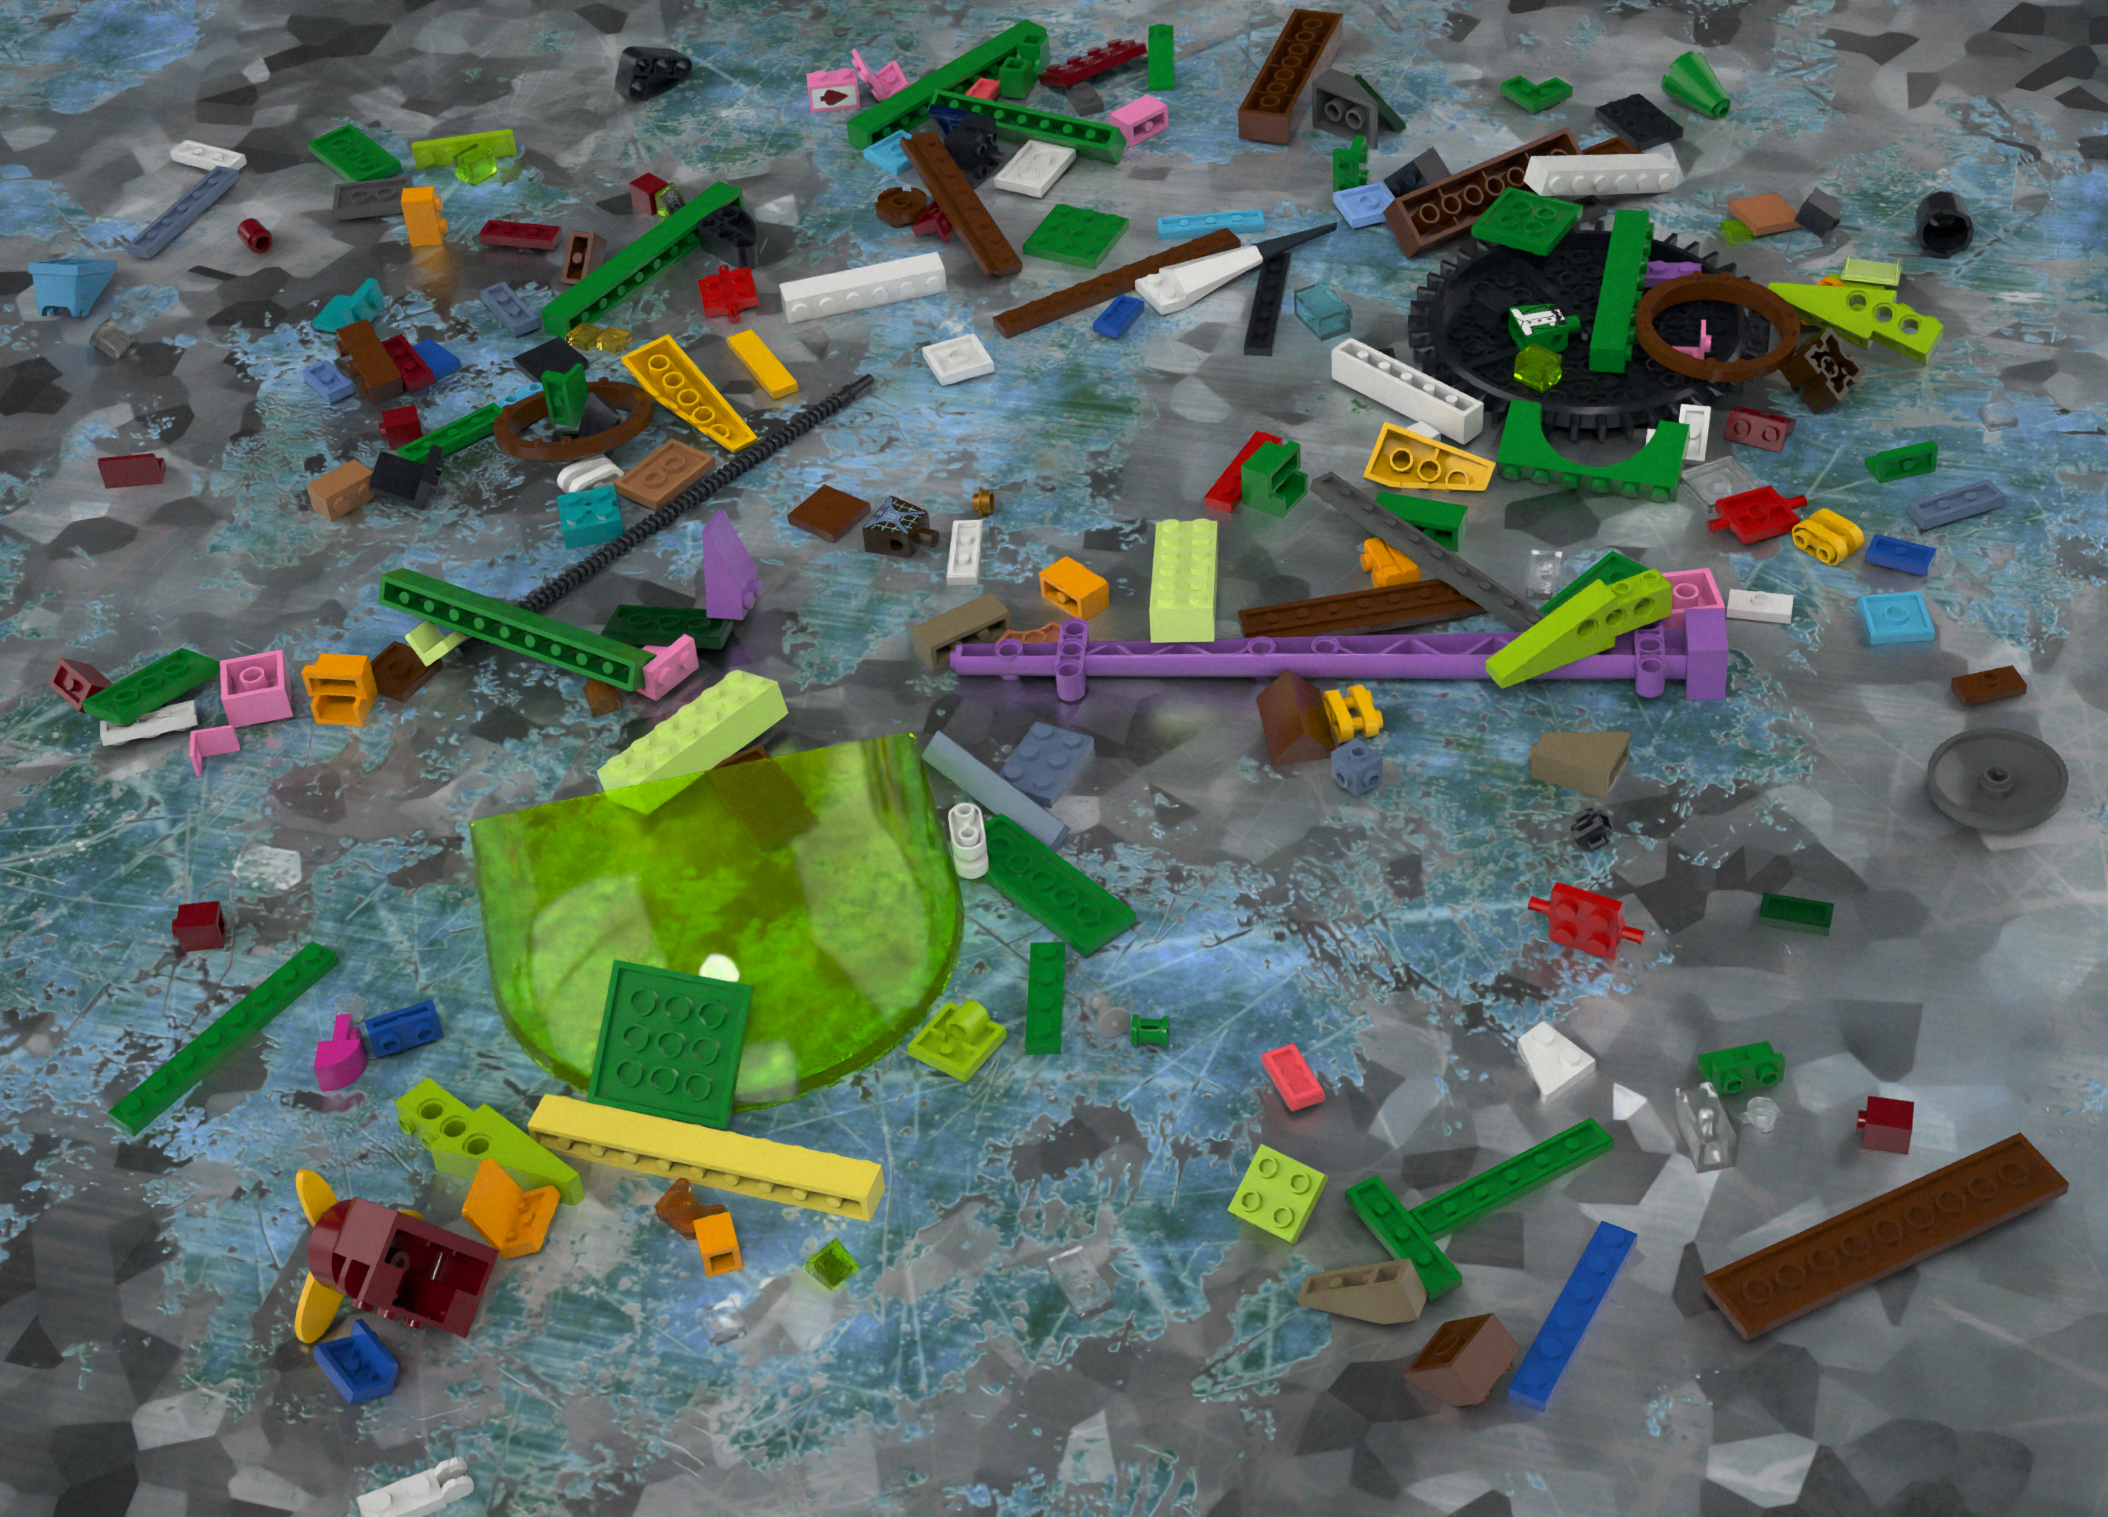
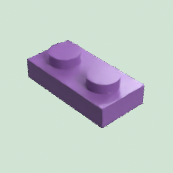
(1660, 271)

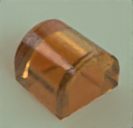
(601, 697)

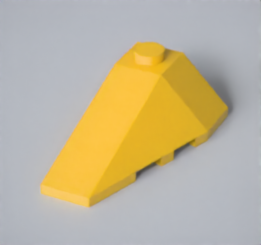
(1419, 462)

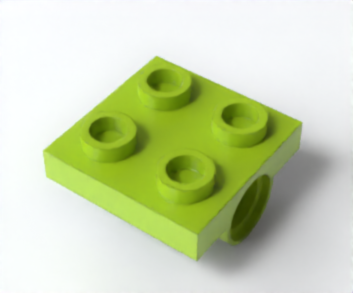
(958, 1039)
(1278, 1194)

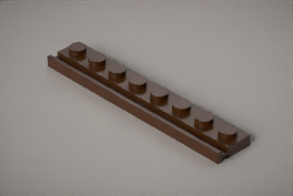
(961, 205)
(1360, 611)

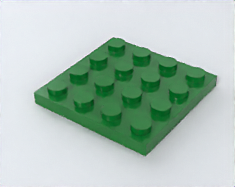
(670, 1044)

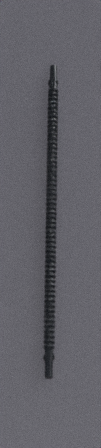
(680, 505)

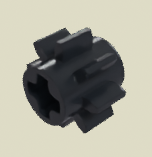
(1591, 828)

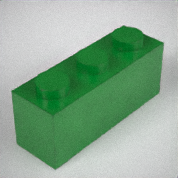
(1439, 520)

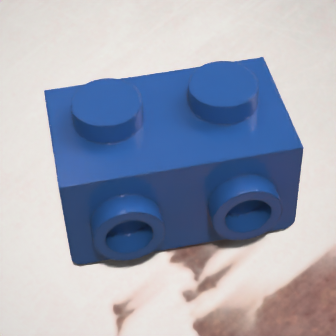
(404, 1028)
(358, 1364)

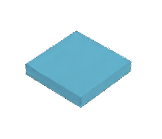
(889, 154)
(1895, 618)

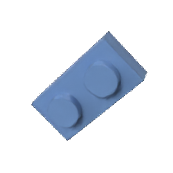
(328, 381)

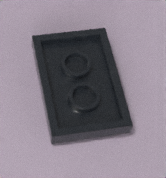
(1639, 122)

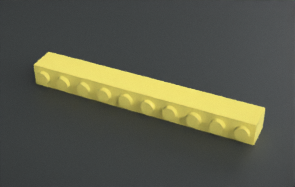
(708, 1157)

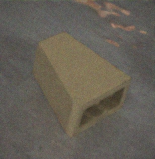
(1581, 760)

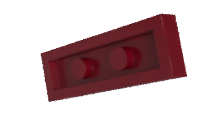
(520, 234)
(410, 365)

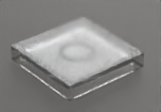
(1716, 481)

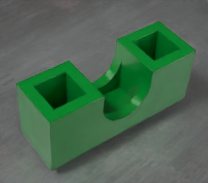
(1021, 73)

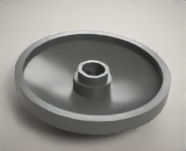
(1997, 779)

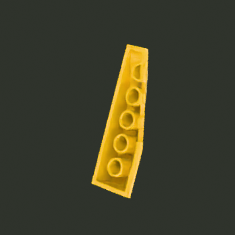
(681, 387)

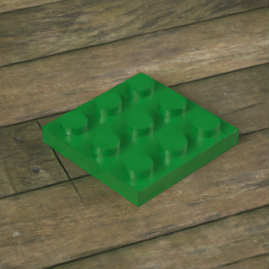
(1527, 221)
(1076, 236)

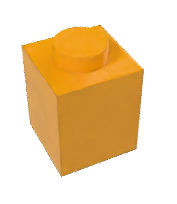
(718, 1244)

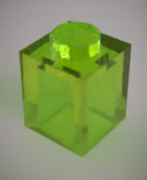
(475, 164)
(1538, 367)

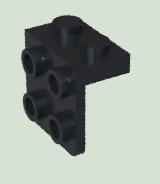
(596, 418)
(405, 478)

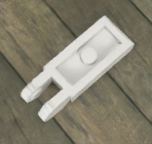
(419, 1493)

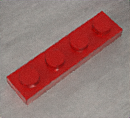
(1227, 490)

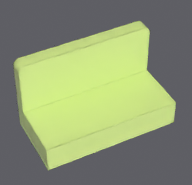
(431, 643)

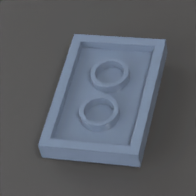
(1046, 762)

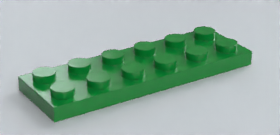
(1052, 888)

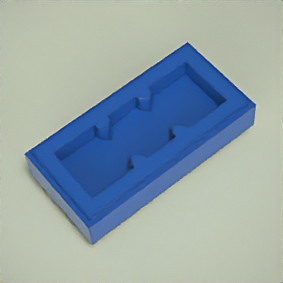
(1118, 316)

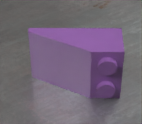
(728, 571)

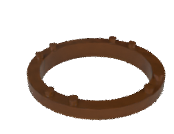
(1721, 288)
(534, 407)

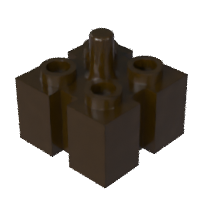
(1822, 371)

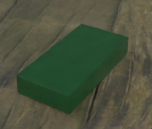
(1796, 914)

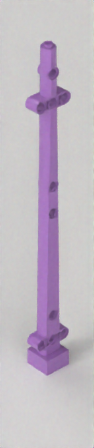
(1641, 654)

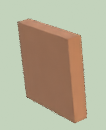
(1764, 214)

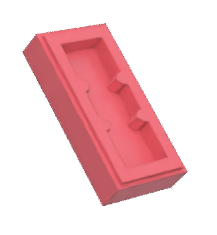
(985, 89)
(1292, 1077)

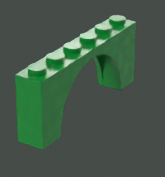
(1649, 473)

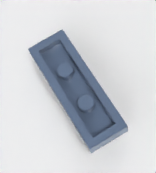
(509, 309)
(1956, 504)

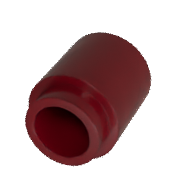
(255, 235)

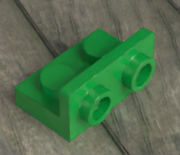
(1742, 1067)

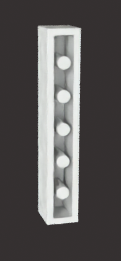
(1600, 174)
(863, 287)
(1407, 390)

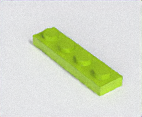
(441, 151)

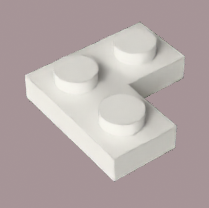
(1699, 421)

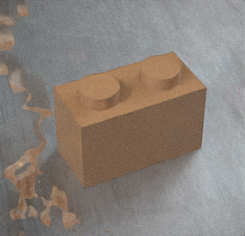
(341, 490)

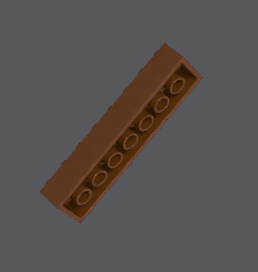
(1285, 81)
(1455, 203)

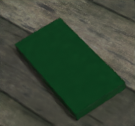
(666, 625)

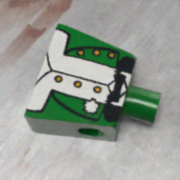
(1541, 326)

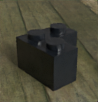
(1417, 173)

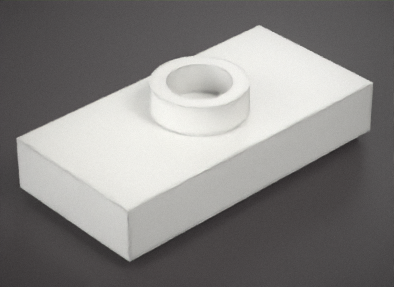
(1760, 606)

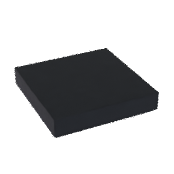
(552, 356)

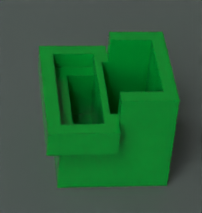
(1273, 479)

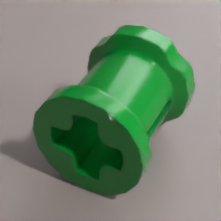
(1150, 1031)

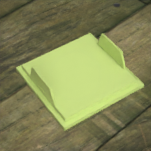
(1871, 271)

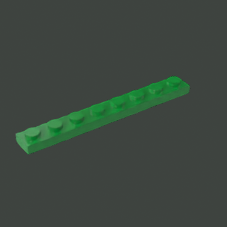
(222, 1038)

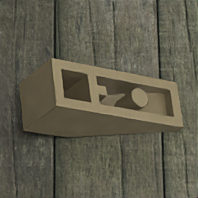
(1370, 1292)

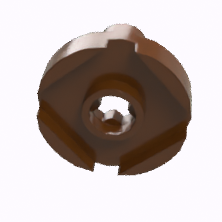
(900, 206)

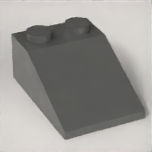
(1344, 107)

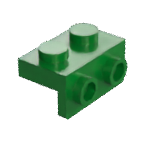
(1350, 165)

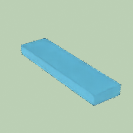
(1203, 224)

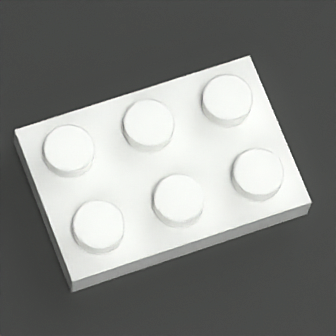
(1035, 168)

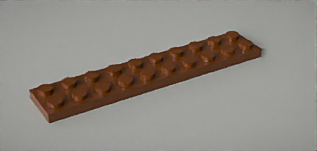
(1883, 1236)

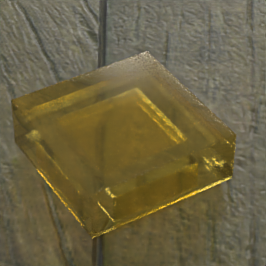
(583, 336)
(613, 340)

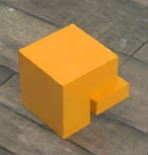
(341, 689)

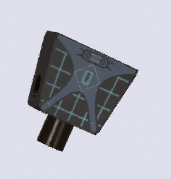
(898, 529)

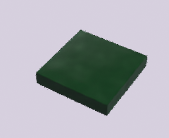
(1383, 107)

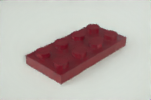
(1096, 61)

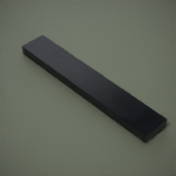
(1267, 306)

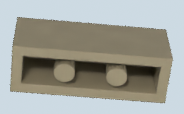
(971, 623)

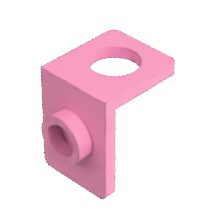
(1704, 345)
(211, 742)

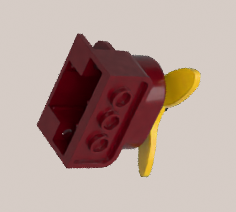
(387, 1263)

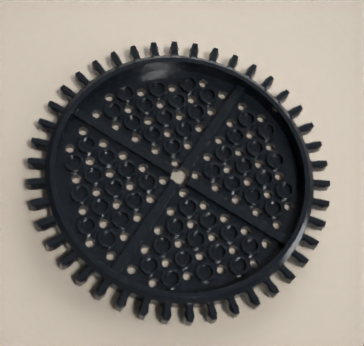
(1572, 279)

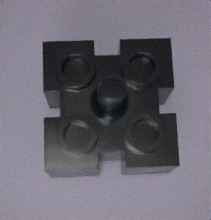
(975, 147)

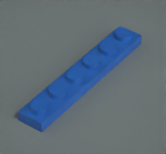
(1572, 1316)

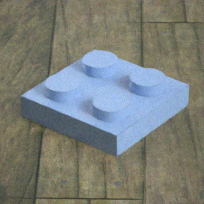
(1364, 204)

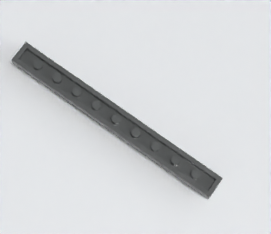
(1426, 552)

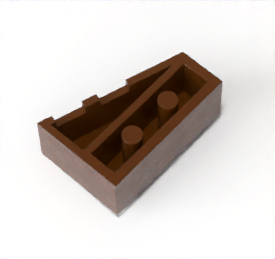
(368, 362)

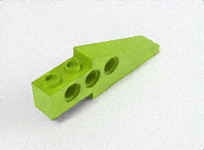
(1832, 307)
(1583, 626)
(465, 1137)

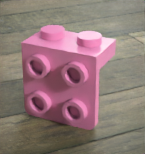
(884, 82)
(669, 666)

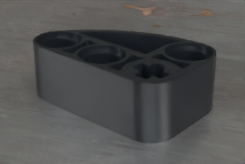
(650, 71)
(730, 237)

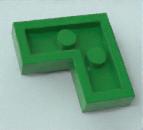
(1533, 96)

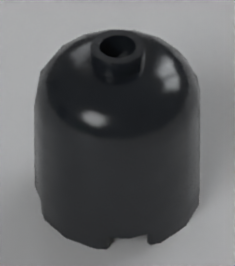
(1943, 224)

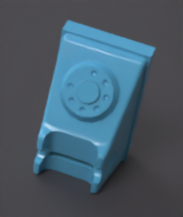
(70, 283)

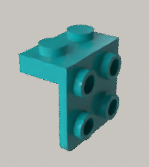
(348, 310)

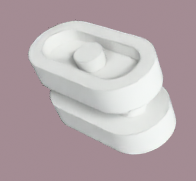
(589, 474)
(968, 840)

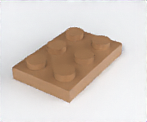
(664, 474)

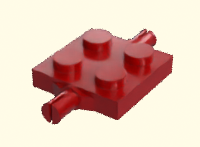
(728, 292)
(1757, 514)
(1586, 921)

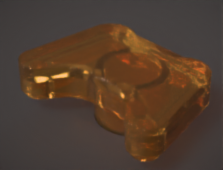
(680, 1208)

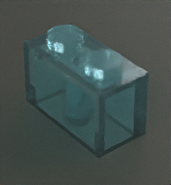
(1322, 311)

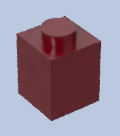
(644, 190)
(400, 426)
(200, 926)
(1886, 1124)

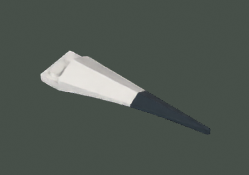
(1189, 281)

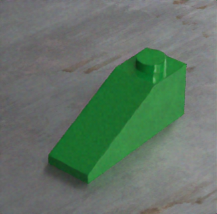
(1161, 57)

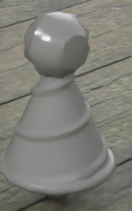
(1111, 1019)

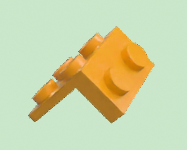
(506, 1214)

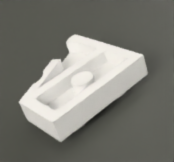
(1553, 1061)

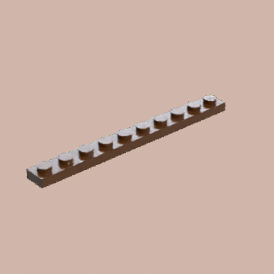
(1107, 285)

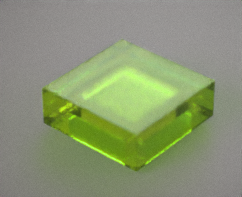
(1736, 231)

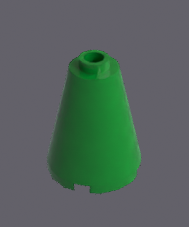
(1696, 86)

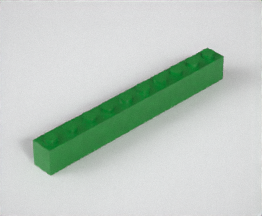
(910, 106)
(636, 264)
(515, 628)

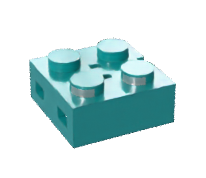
(589, 517)

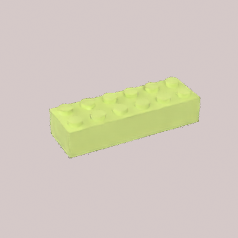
(1184, 581)
(700, 732)

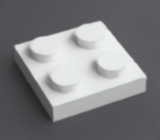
(958, 359)

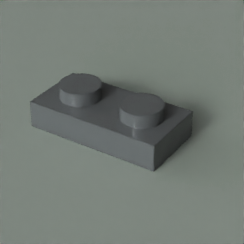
(1084, 98)

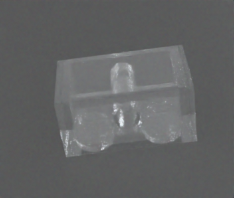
(1704, 1127)

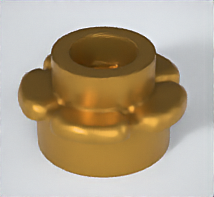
(984, 501)

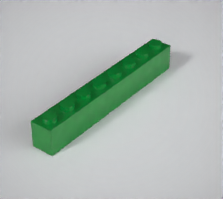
(1022, 124)
(1621, 291)

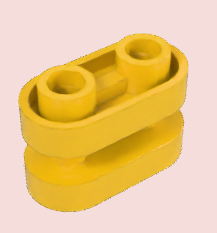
(1828, 536)
(1361, 706)

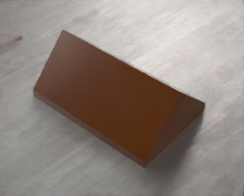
(1294, 721)

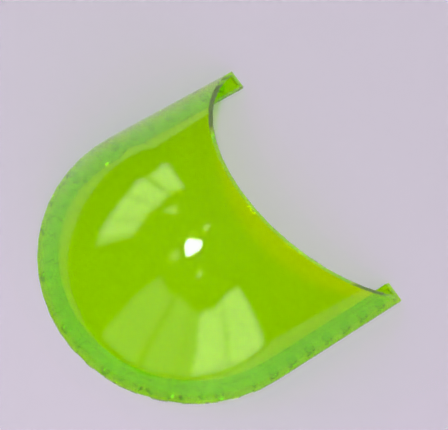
(772, 873)

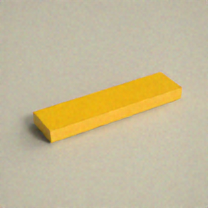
(762, 364)

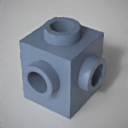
(1356, 767)

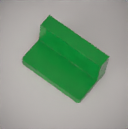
(565, 395)
(1903, 462)

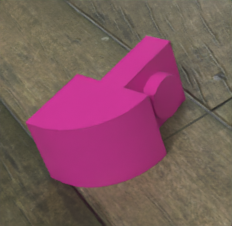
(343, 1058)

